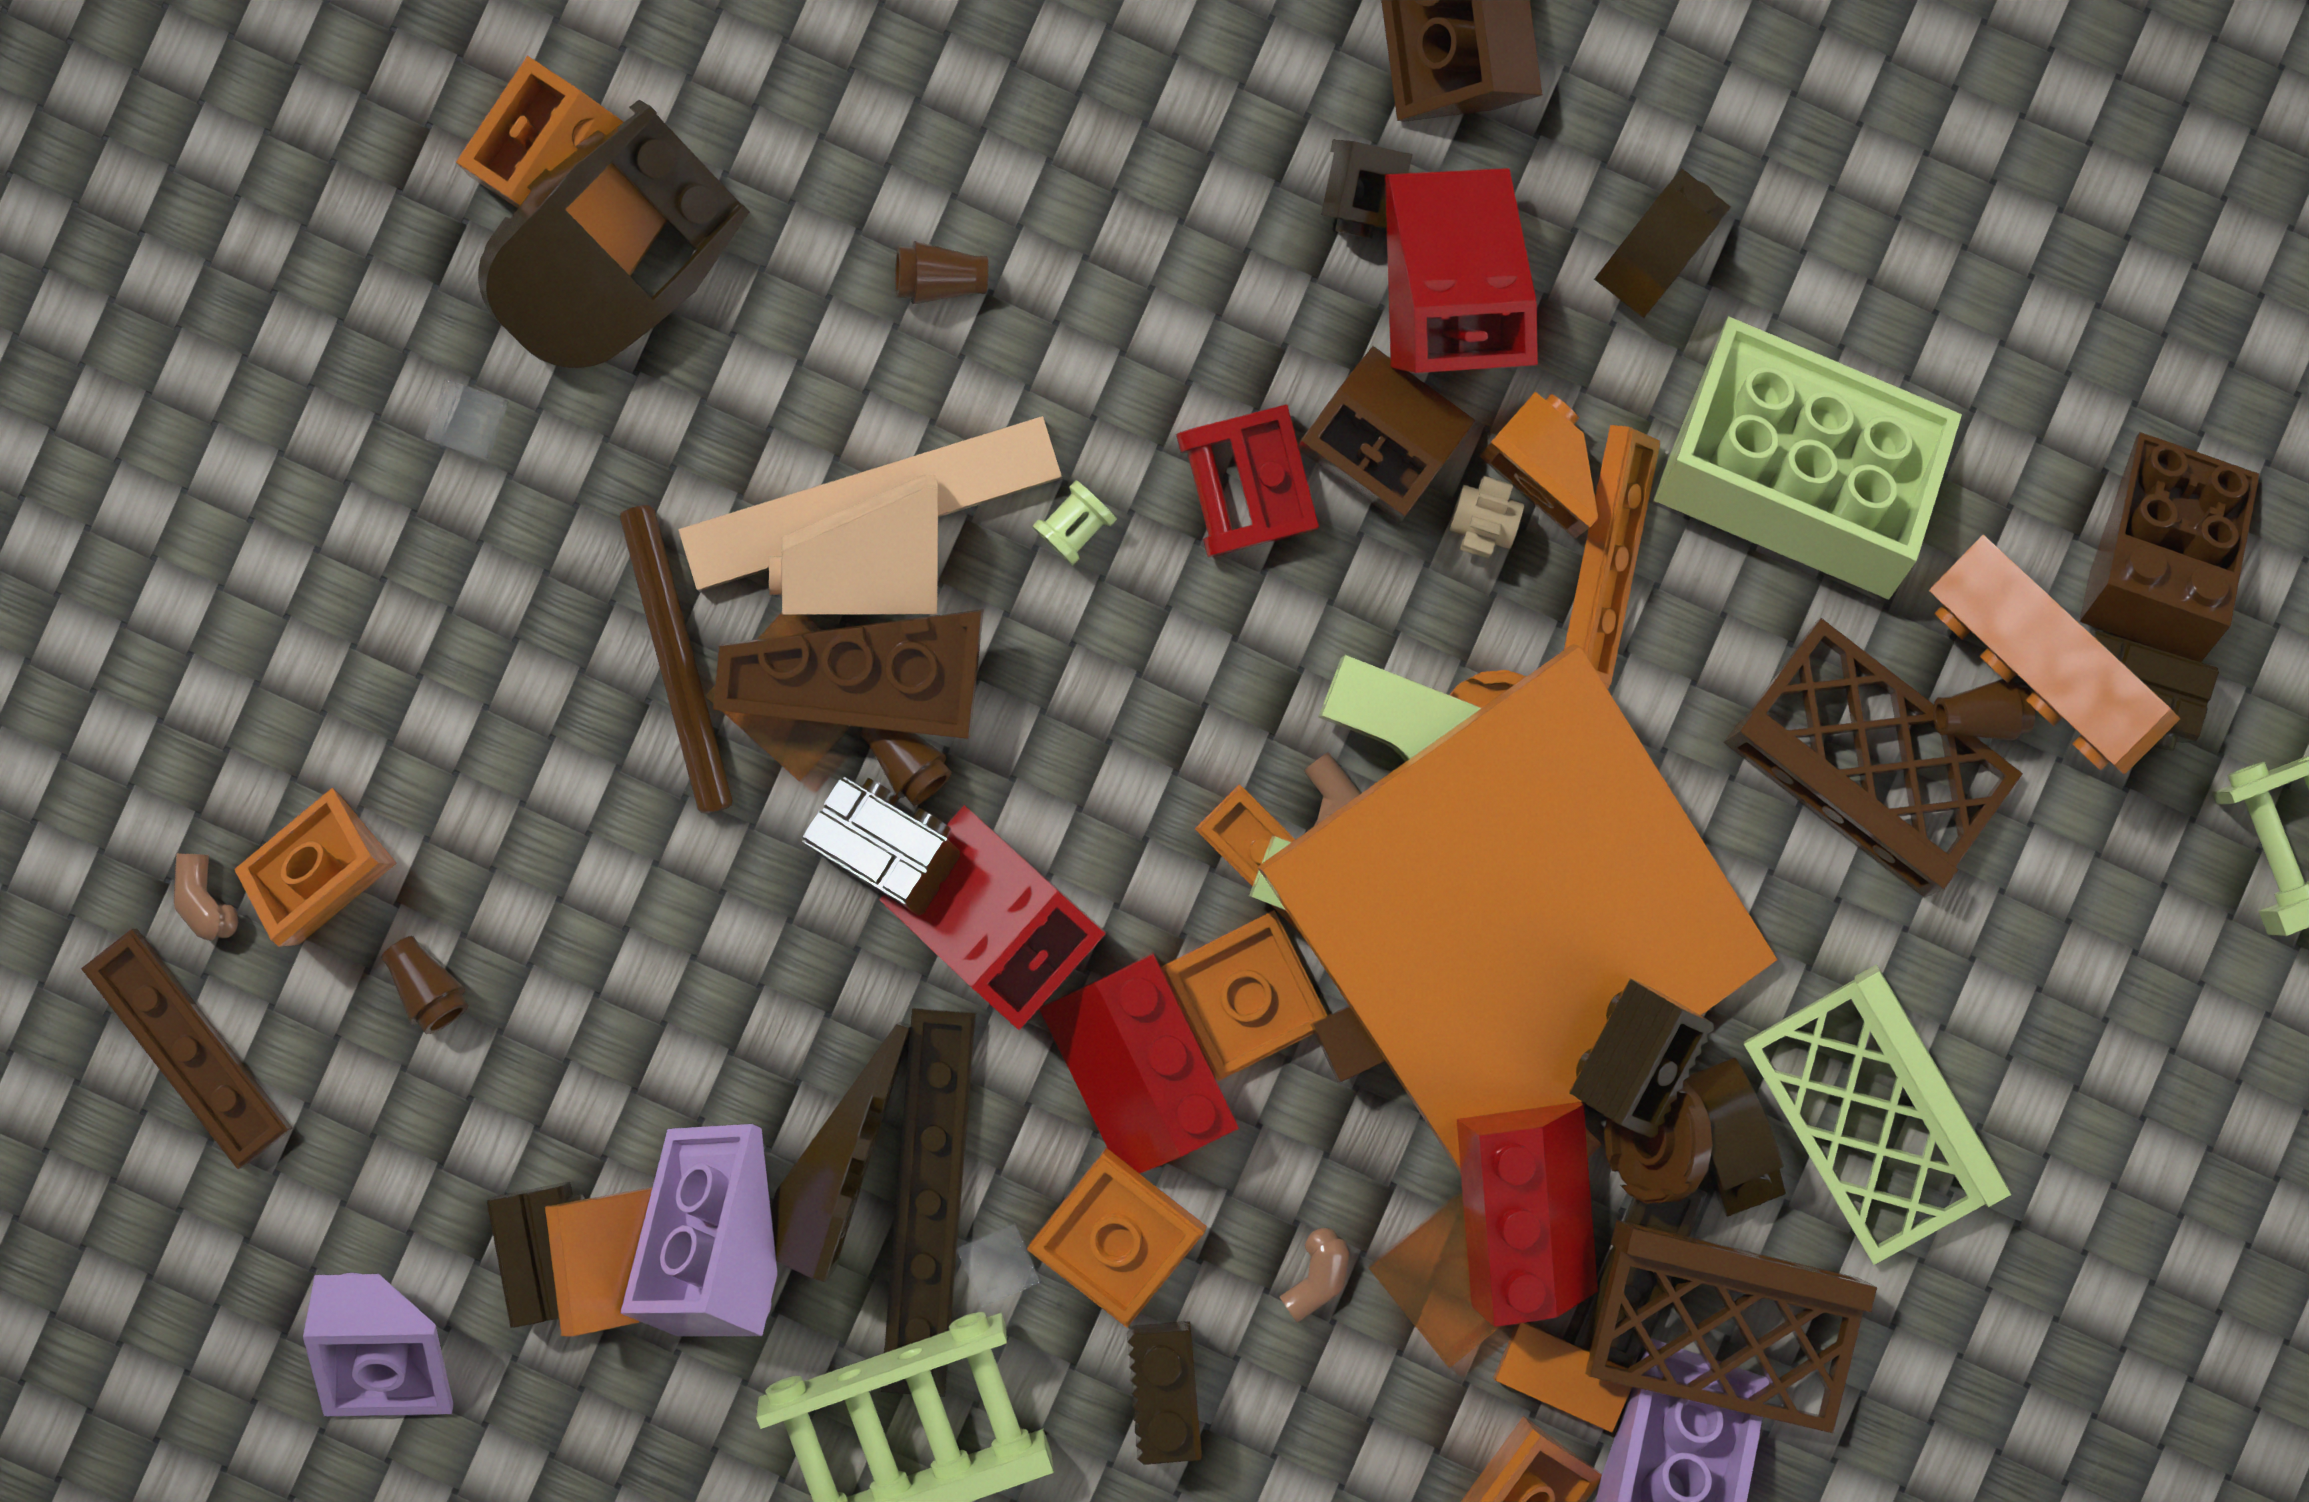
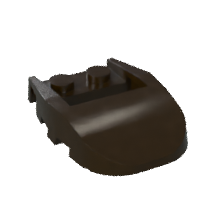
(561, 287)

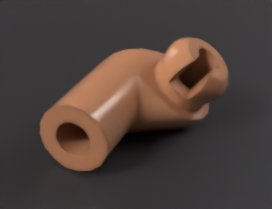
(1332, 784)
(196, 904)
(1325, 1274)

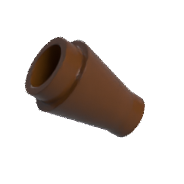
(938, 273)
(1986, 711)
(909, 763)
(425, 988)

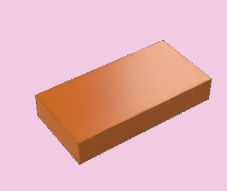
(1555, 1374)

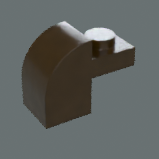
(1662, 242)
(1744, 1150)

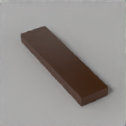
(187, 1048)

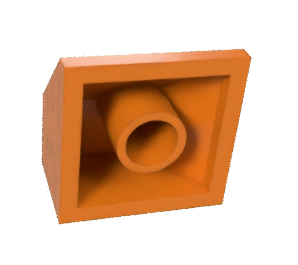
(1547, 462)

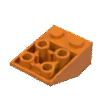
(536, 129)

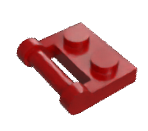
(1268, 474)

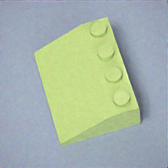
(1810, 459)

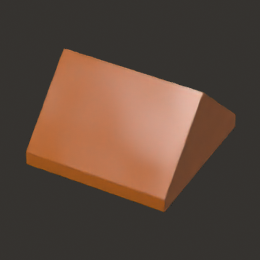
(312, 869)
(1534, 1469)

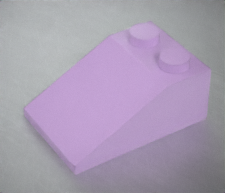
(706, 1237)
(1681, 1446)

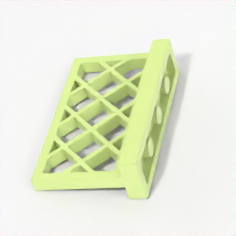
(1926, 1089)

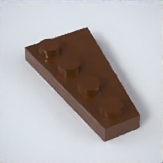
(876, 675)

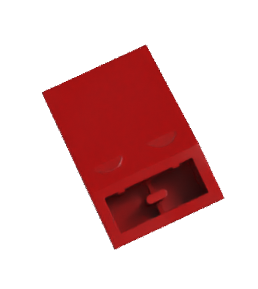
(1458, 273)
(1001, 923)

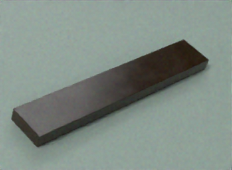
(930, 1182)

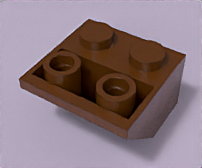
(1385, 434)

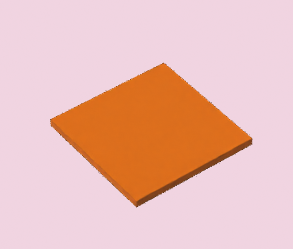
(1509, 894)

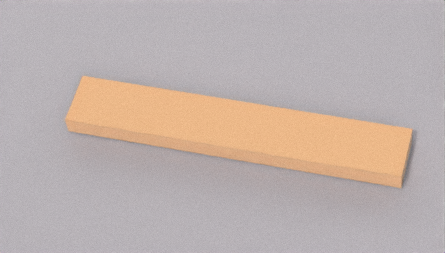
(965, 476)

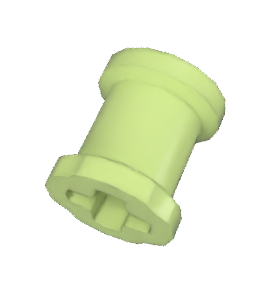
(1093, 518)

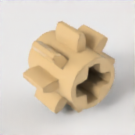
(1486, 517)

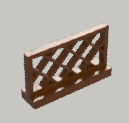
(1843, 802)
(1738, 1271)

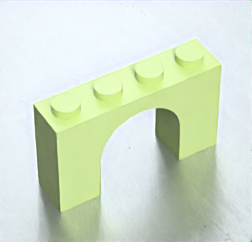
(1386, 710)

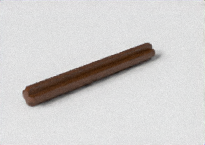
(676, 659)

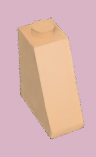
(865, 557)

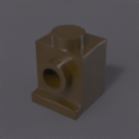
(1370, 165)

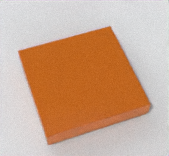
(1245, 995)
(1116, 1237)
(593, 1258)

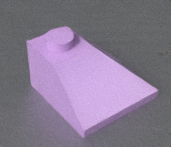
(373, 1350)

